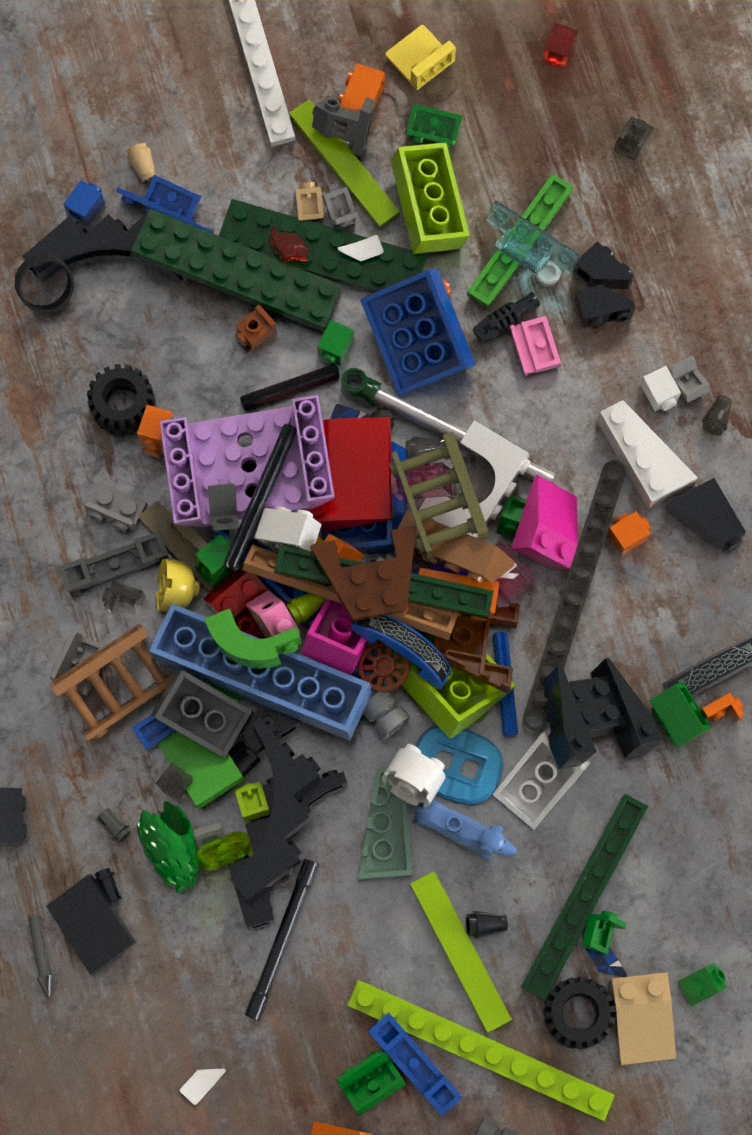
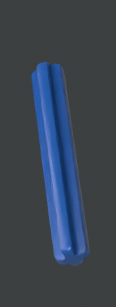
(507, 703)

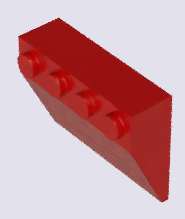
(359, 472)

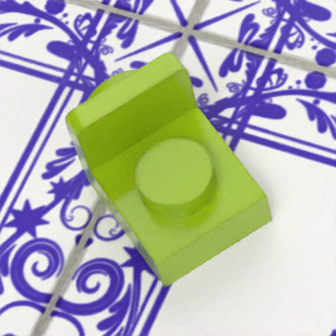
(252, 801)

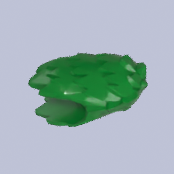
(170, 846)

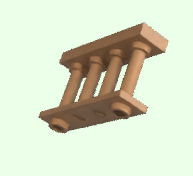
(89, 670)

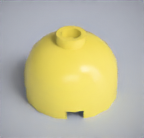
(176, 585)

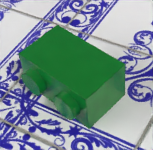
(210, 561)
(679, 715)

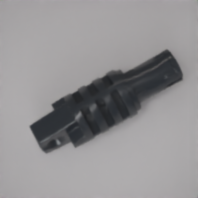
(502, 318)

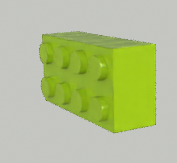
(429, 198)

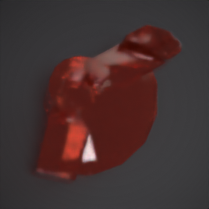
(289, 245)

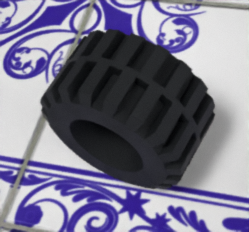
(113, 381)
(596, 995)

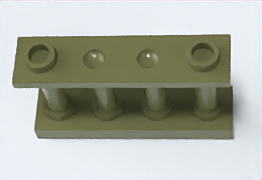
(456, 475)

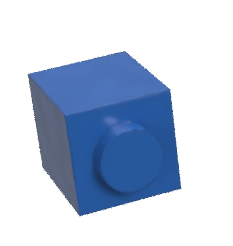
(84, 202)

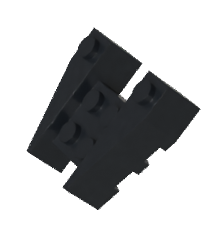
(595, 709)

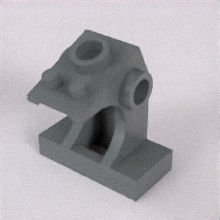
(357, 121)

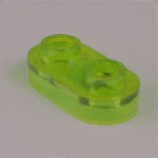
(224, 850)

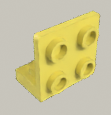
(421, 56)

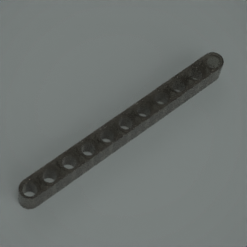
(578, 584)

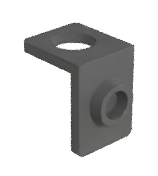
(223, 506)

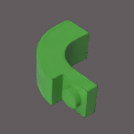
(248, 650)

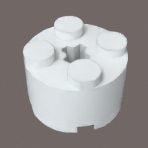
(414, 776)

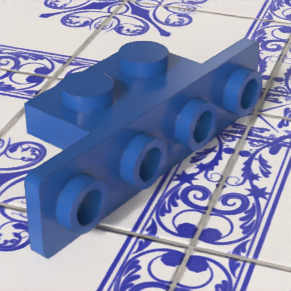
(168, 199)

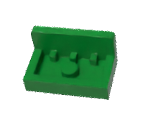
(433, 125)
(370, 1081)

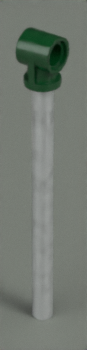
(371, 392)

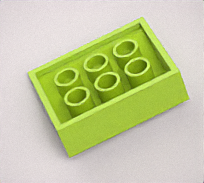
(457, 702)

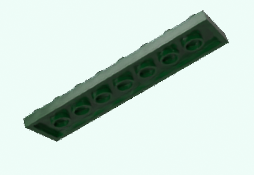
(252, 225)
(236, 270)

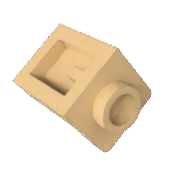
(309, 201)

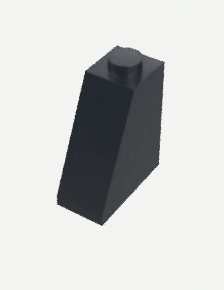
(708, 515)

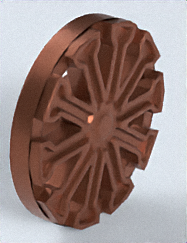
(384, 667)

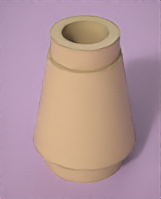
(142, 162)

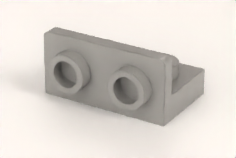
(115, 507)

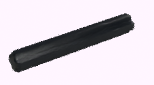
(289, 387)

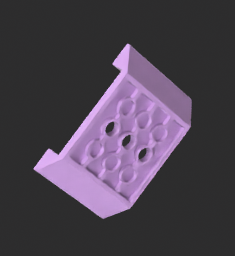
(210, 455)

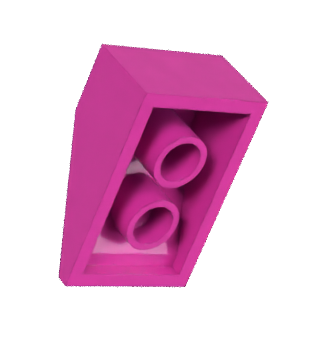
(548, 526)
(332, 639)

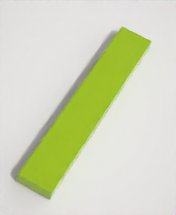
(347, 168)
(460, 952)

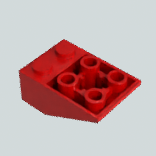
(233, 595)

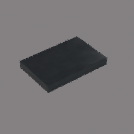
(91, 924)

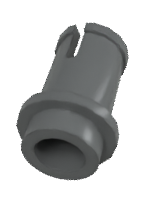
(113, 825)

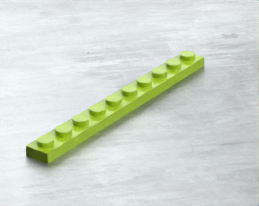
(483, 1051)

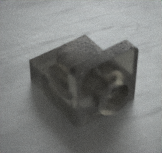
(127, 596)
(174, 782)

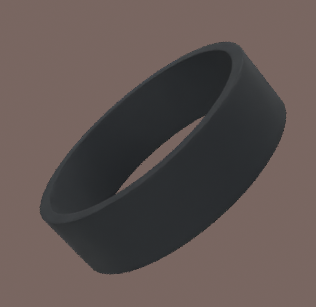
(58, 303)

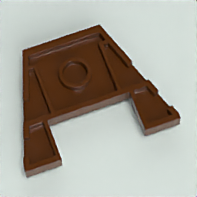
(371, 587)
(468, 647)

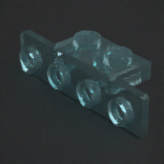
(528, 243)

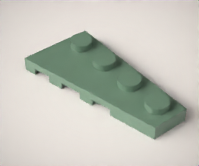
(387, 835)

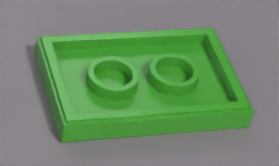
(210, 771)

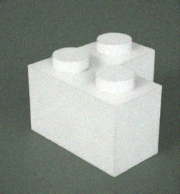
(287, 528)

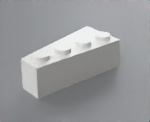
(647, 459)

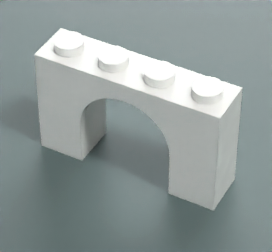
(507, 463)

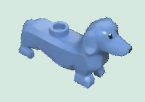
(463, 830)

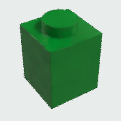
(335, 343)

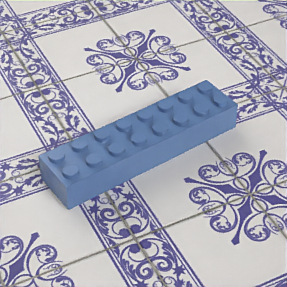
(295, 688)

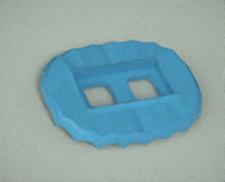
(463, 747)

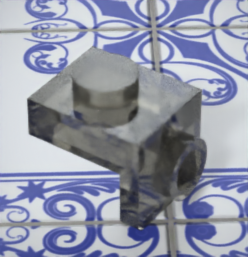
(633, 138)

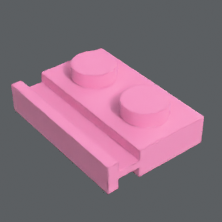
(535, 345)

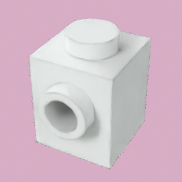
(660, 389)

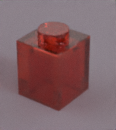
(560, 45)

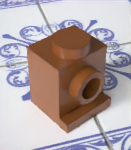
(255, 337)

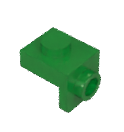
(600, 931)
(703, 984)

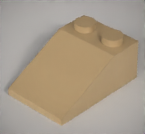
(643, 1018)

